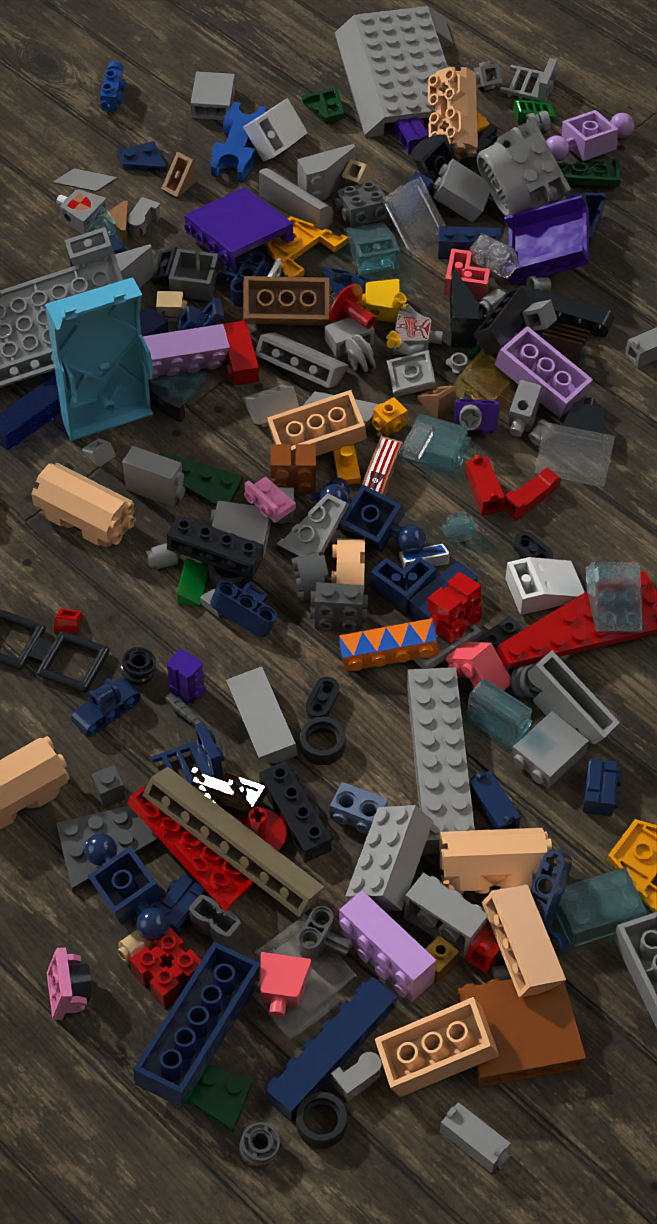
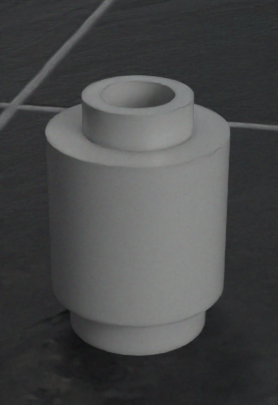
(489, 301)
(160, 557)

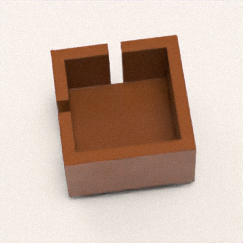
(298, 476)

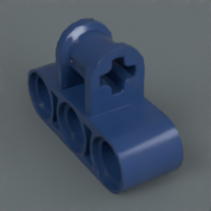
(253, 265)
(244, 607)
(105, 706)

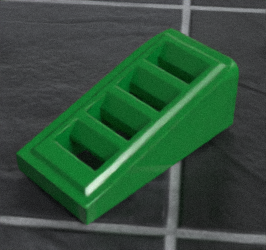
(525, 107)

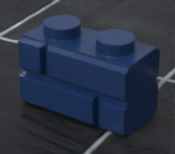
(600, 787)
(178, 900)

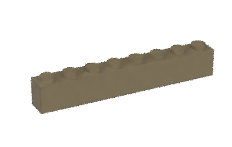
(233, 841)

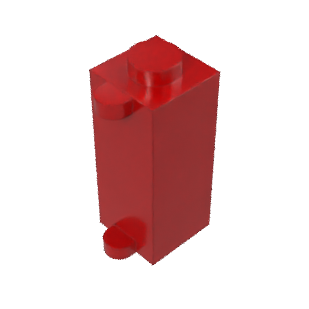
(484, 485)
(484, 950)

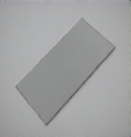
(85, 179)

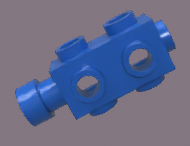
(112, 87)

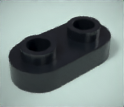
(535, 548)
(321, 700)

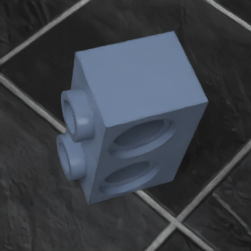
(360, 802)

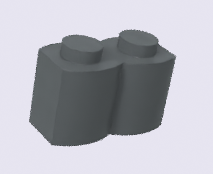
(215, 922)

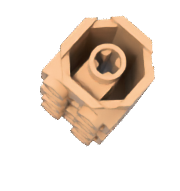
(455, 109)
(80, 502)
(30, 778)
(491, 858)

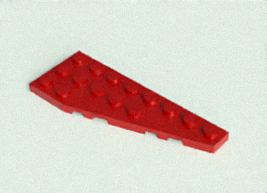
(573, 630)

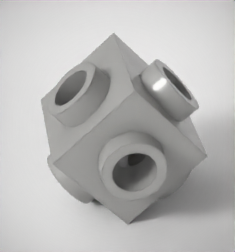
(493, 75)

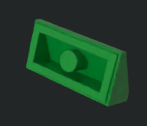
(192, 583)

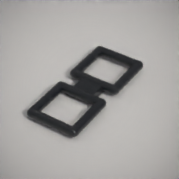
(44, 652)

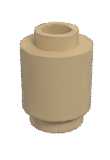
(132, 945)

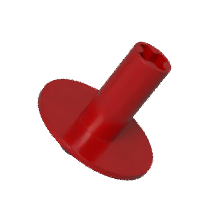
(348, 305)
(266, 825)

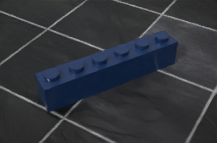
(331, 1047)

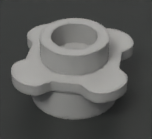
(457, 362)

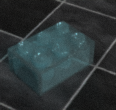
(597, 906)

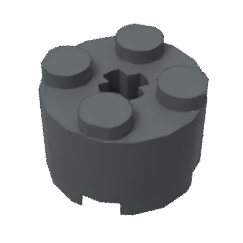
(307, 572)

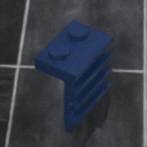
(203, 752)

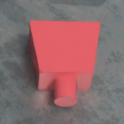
(283, 981)

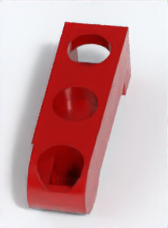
(531, 493)

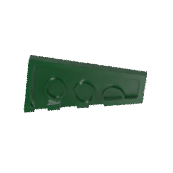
(592, 174)
(208, 482)
(221, 1095)

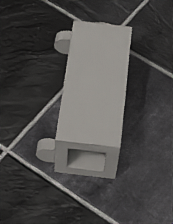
(642, 348)
(475, 1138)

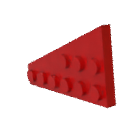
(207, 867)

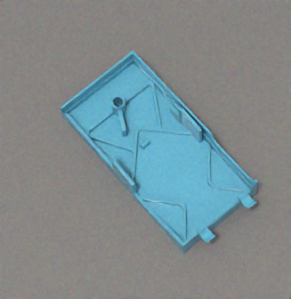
(100, 358)

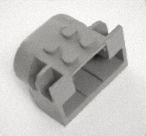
(522, 170)

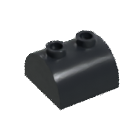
(432, 155)

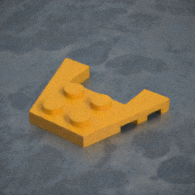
(304, 238)
(639, 855)

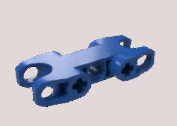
(236, 151)

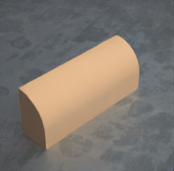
(523, 940)

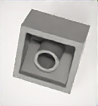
(270, 403)

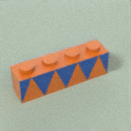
(389, 645)

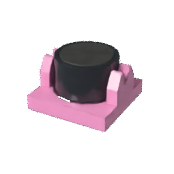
(68, 983)

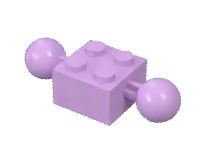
(590, 135)

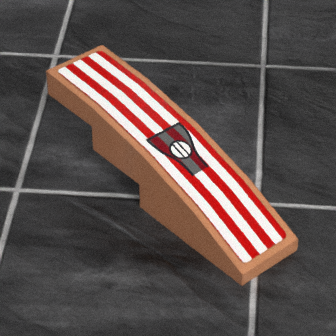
(382, 464)

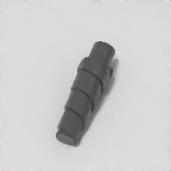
(182, 709)

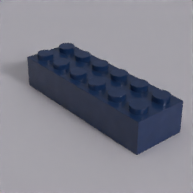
(197, 1024)

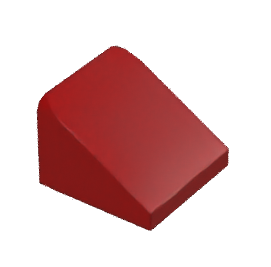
(67, 621)

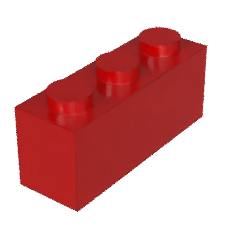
(241, 356)

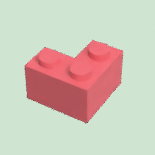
(474, 277)
(478, 662)

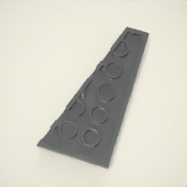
(119, 823)

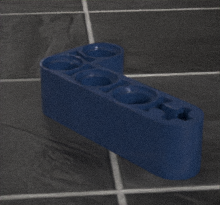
(551, 900)

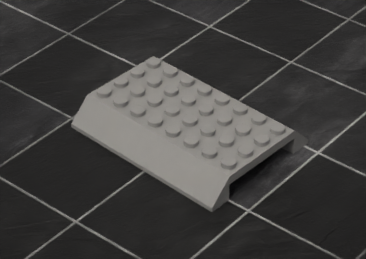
(390, 62)
(23, 317)

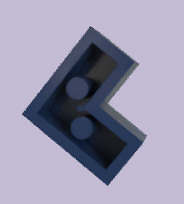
(401, 585)

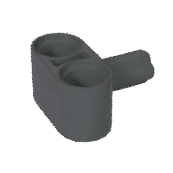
(321, 935)

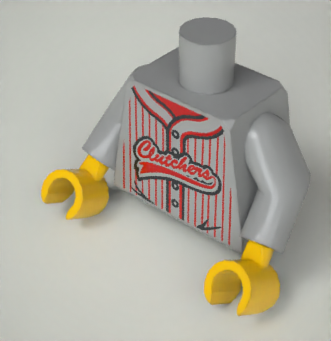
(412, 330)

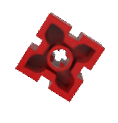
(454, 605)
(153, 967)

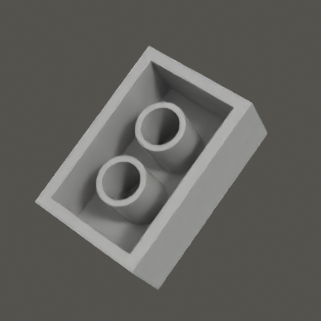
(443, 913)

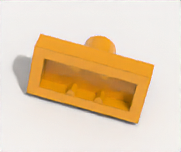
(347, 464)

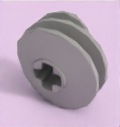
(358, 352)

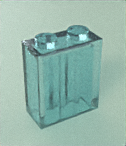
(445, 446)
(498, 713)

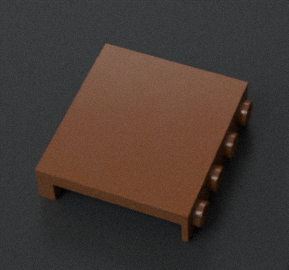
(531, 1032)

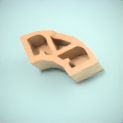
(350, 561)

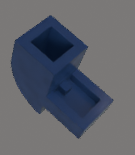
(197, 318)

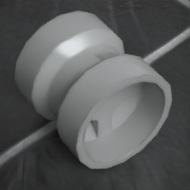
(541, 119)
(470, 421)

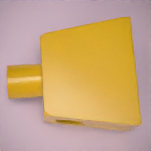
(379, 299)

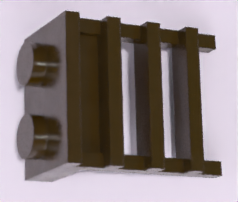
(567, 340)
(232, 792)

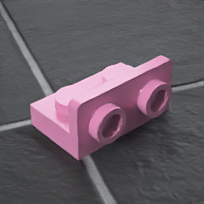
(269, 499)

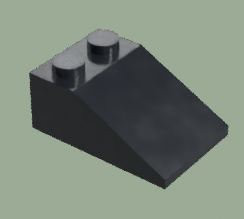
(463, 314)

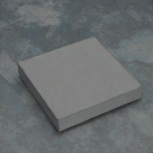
(411, 373)

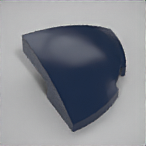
(341, 279)

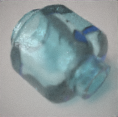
(459, 527)

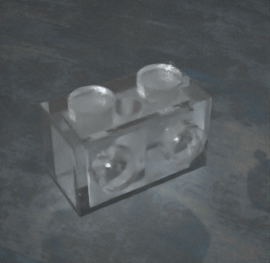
(494, 256)

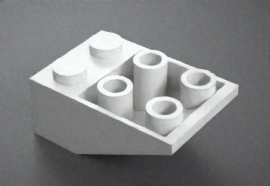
(275, 130)
(542, 583)

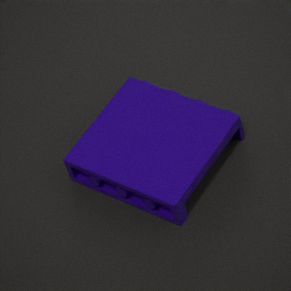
(236, 225)
(549, 238)

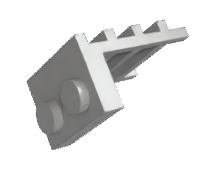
(542, 86)

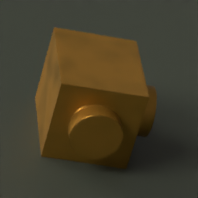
(446, 956)

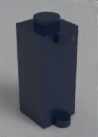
(493, 802)

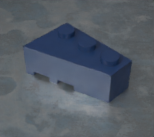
(596, 205)

